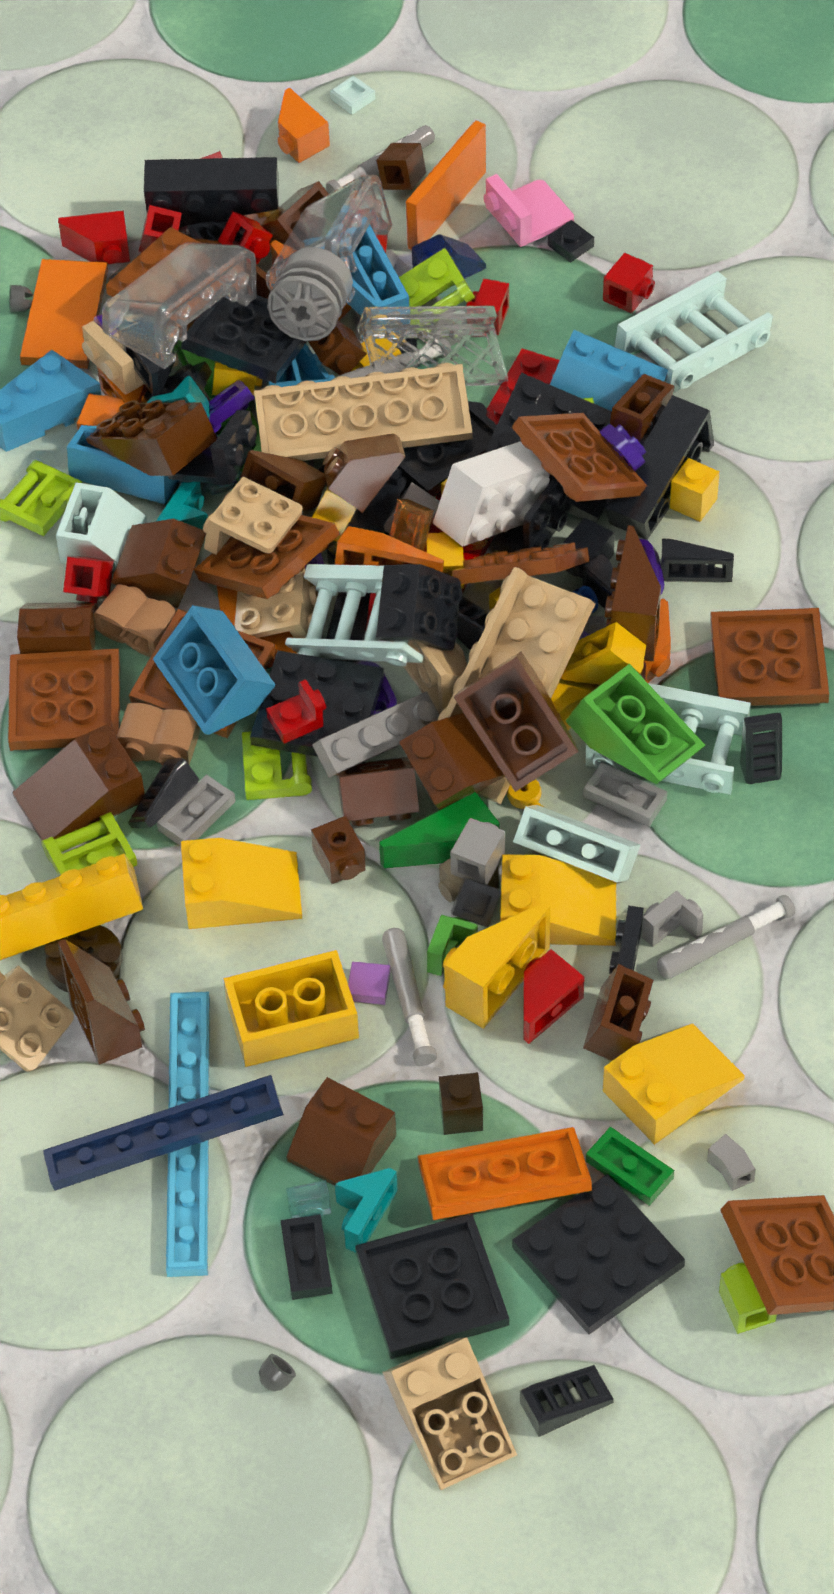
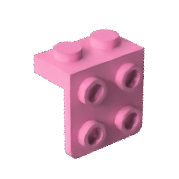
(526, 211)

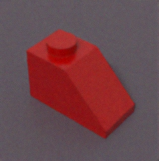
(96, 236)
(549, 992)

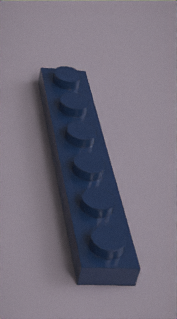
(162, 1132)

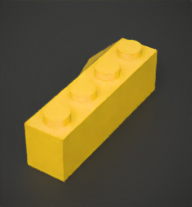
(68, 904)

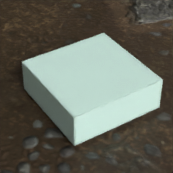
(352, 95)

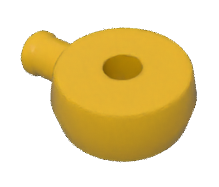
(526, 796)

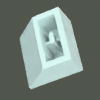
(96, 524)

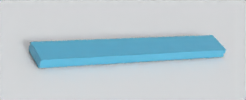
(188, 1166)

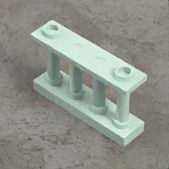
(689, 307)
(356, 581)
(704, 712)

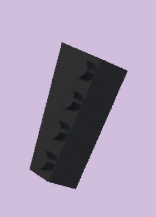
(212, 187)
(678, 434)

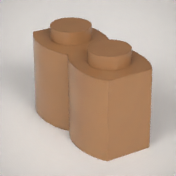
(133, 618)
(157, 734)

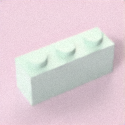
(576, 843)

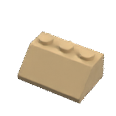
(437, 672)

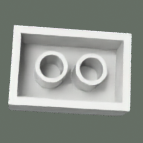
(490, 493)

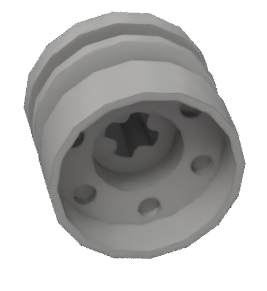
(310, 294)

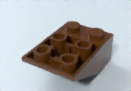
(155, 435)
(636, 593)

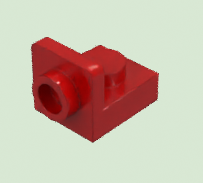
(298, 714)

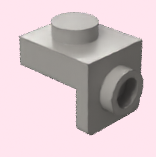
(670, 914)

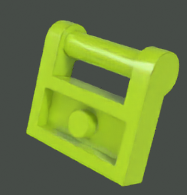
(434, 278)
(44, 504)
(264, 773)
(110, 845)

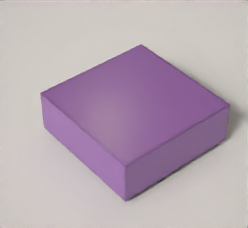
(369, 982)

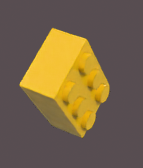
(291, 1008)

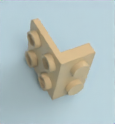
(111, 358)
(251, 516)
(283, 612)
(29, 1019)

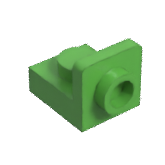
(447, 935)

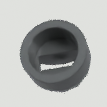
(17, 299)
(276, 1373)

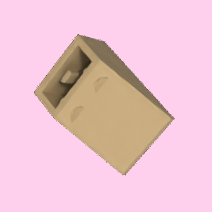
(450, 1412)

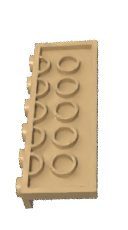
(316, 417)
(529, 619)

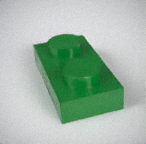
(630, 1166)

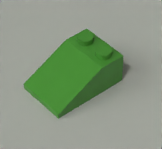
(634, 727)

